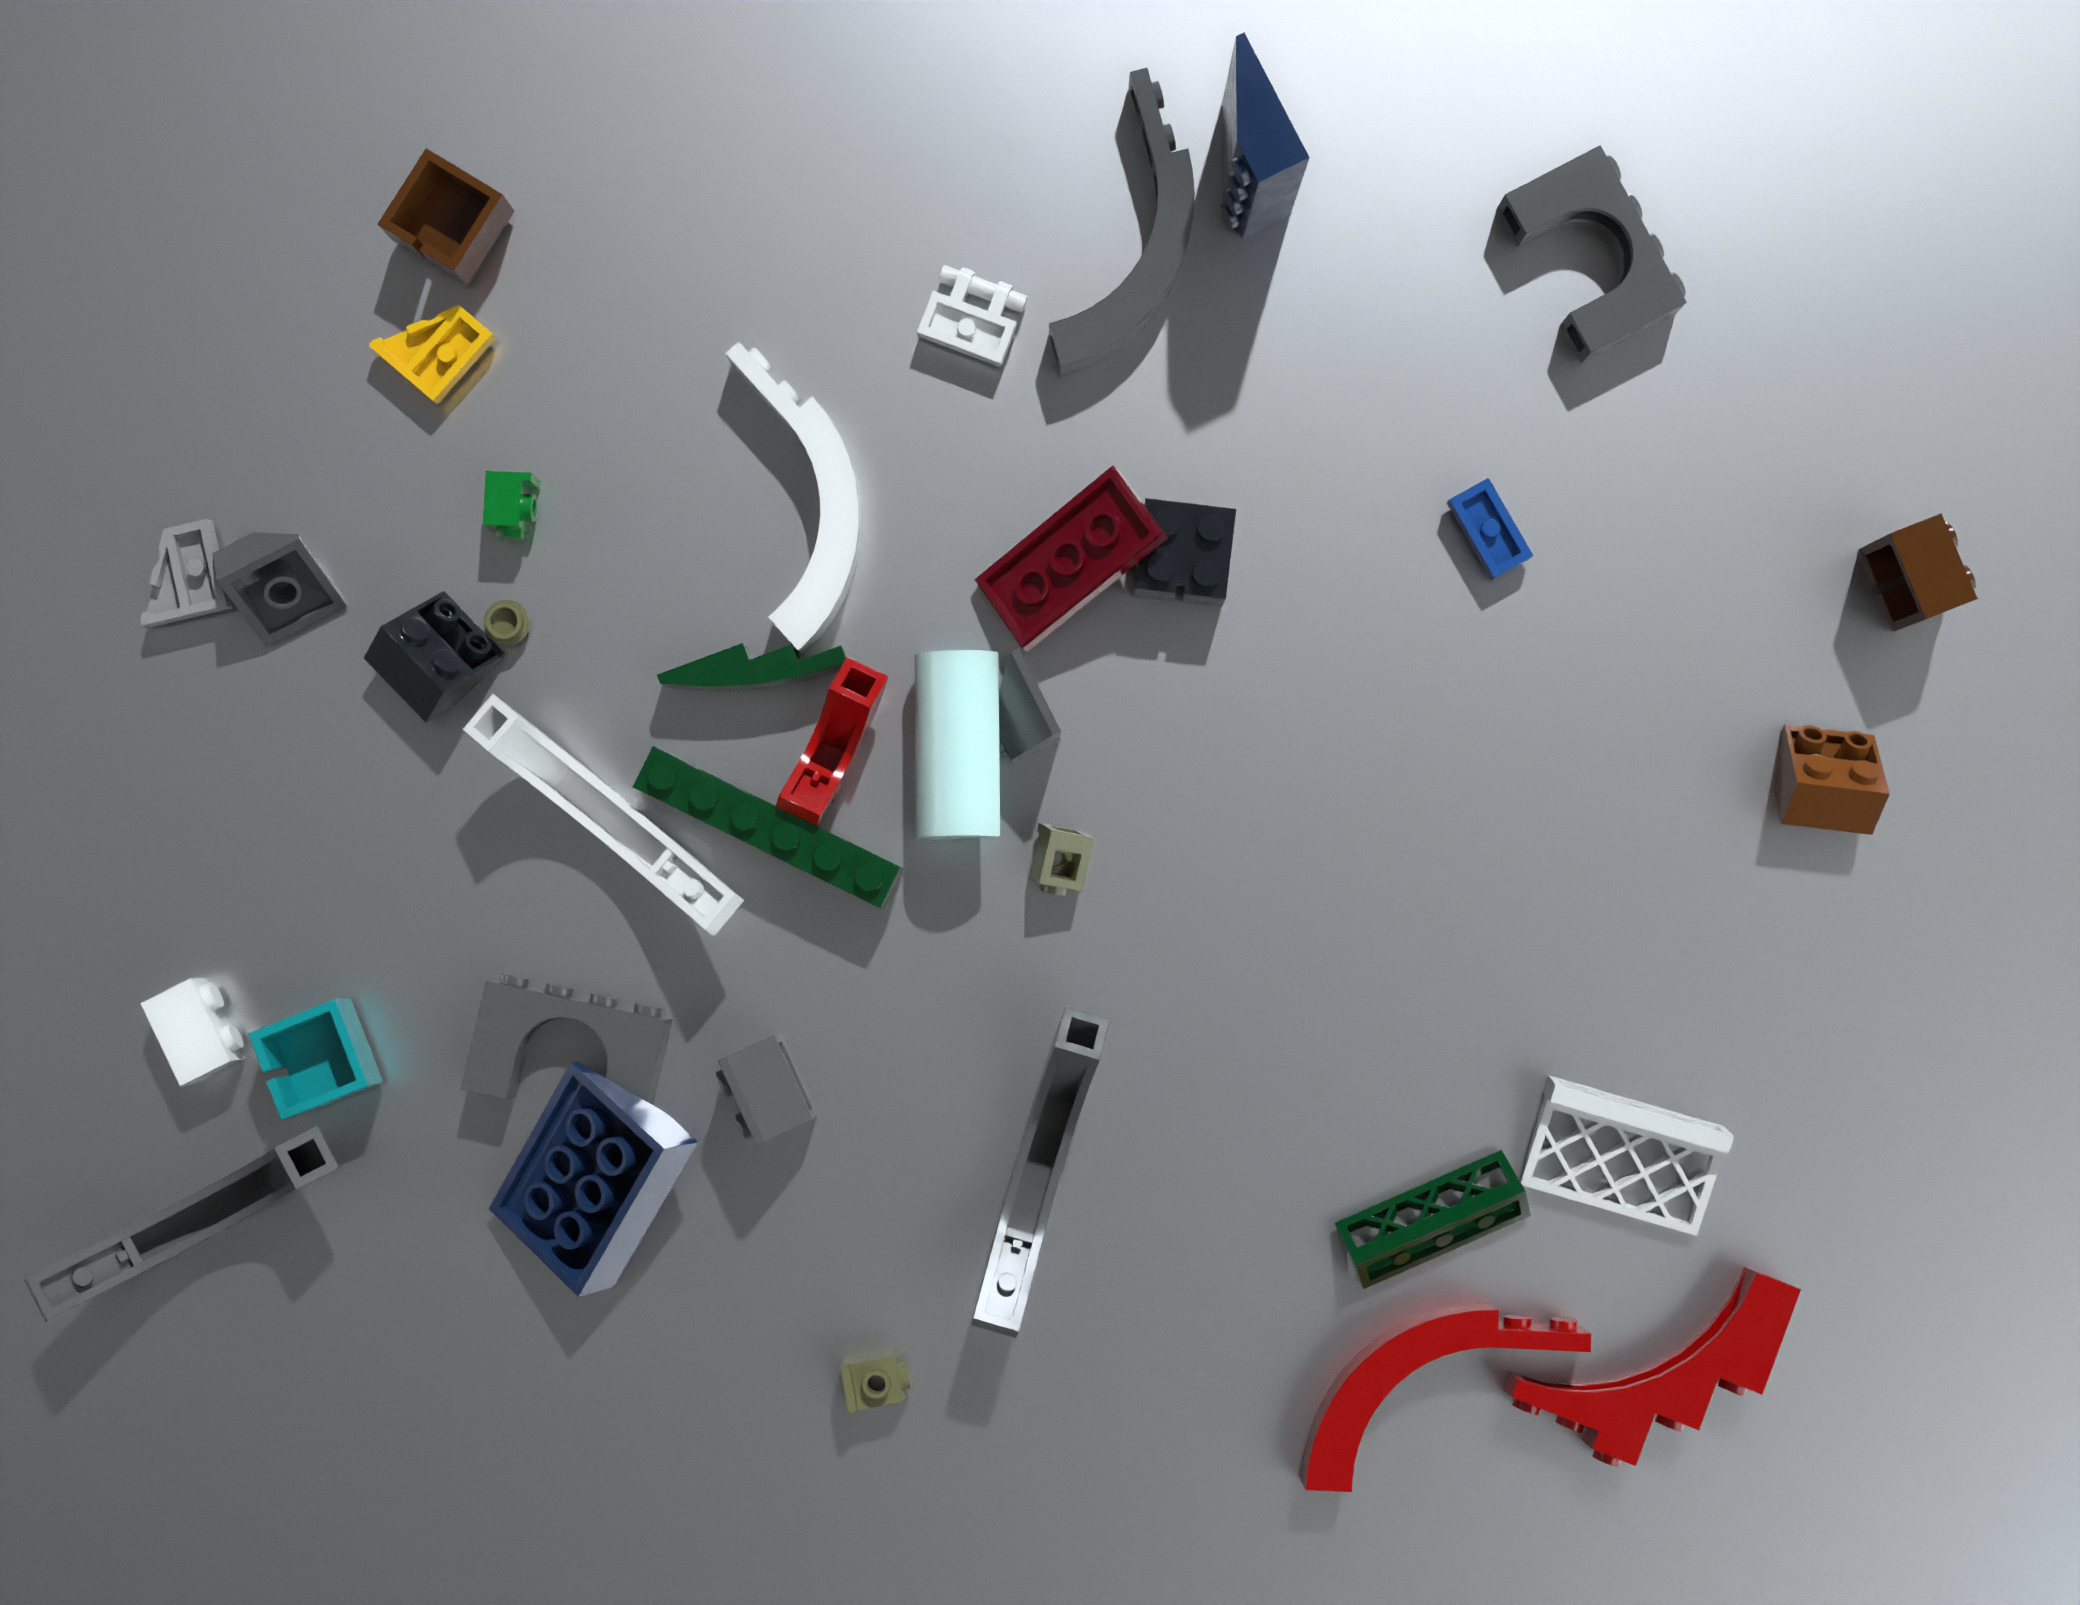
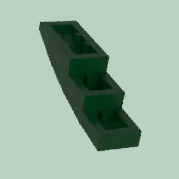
(736, 670)

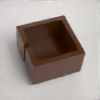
(446, 216)
(1931, 568)

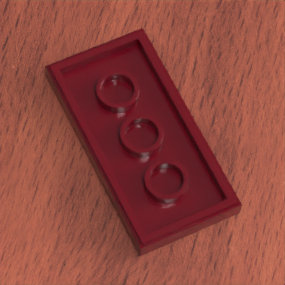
(1070, 558)

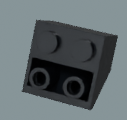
(433, 655)

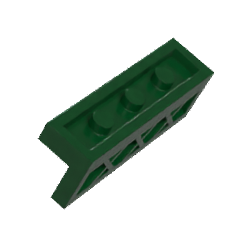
(1438, 1232)

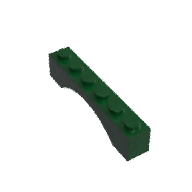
(768, 827)

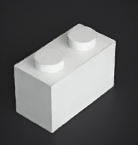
(194, 1030)

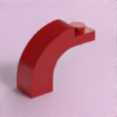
(835, 741)

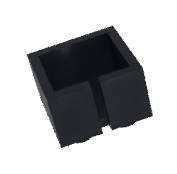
(1191, 557)

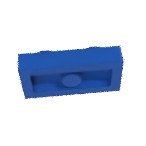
(1489, 529)

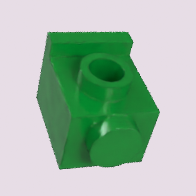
(509, 503)

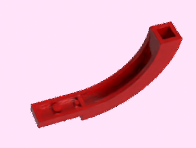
(1395, 1355)

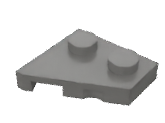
(185, 576)

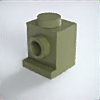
(1075, 852)
(858, 1370)

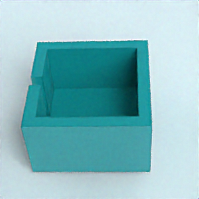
(322, 1054)

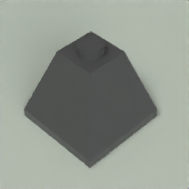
(275, 584)
(1023, 712)

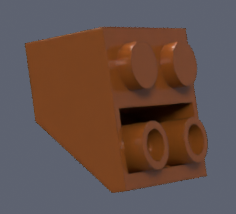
(1830, 779)

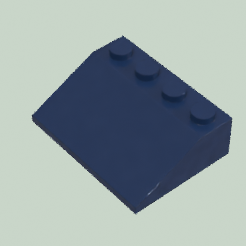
(1259, 147)
(591, 1179)

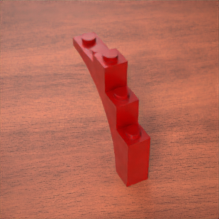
(1618, 1413)

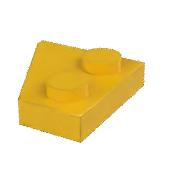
(436, 351)

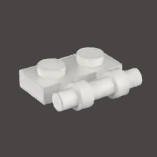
(968, 327)

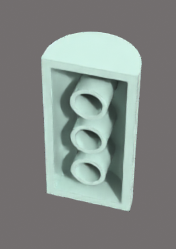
(957, 744)

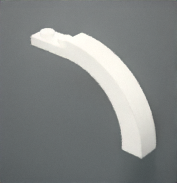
(837, 549)
(604, 813)

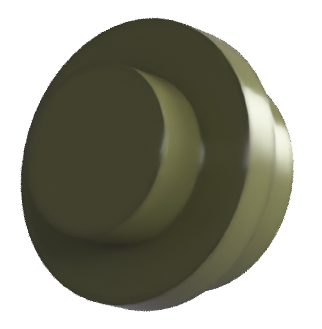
(506, 622)

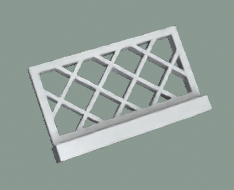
(1638, 1118)

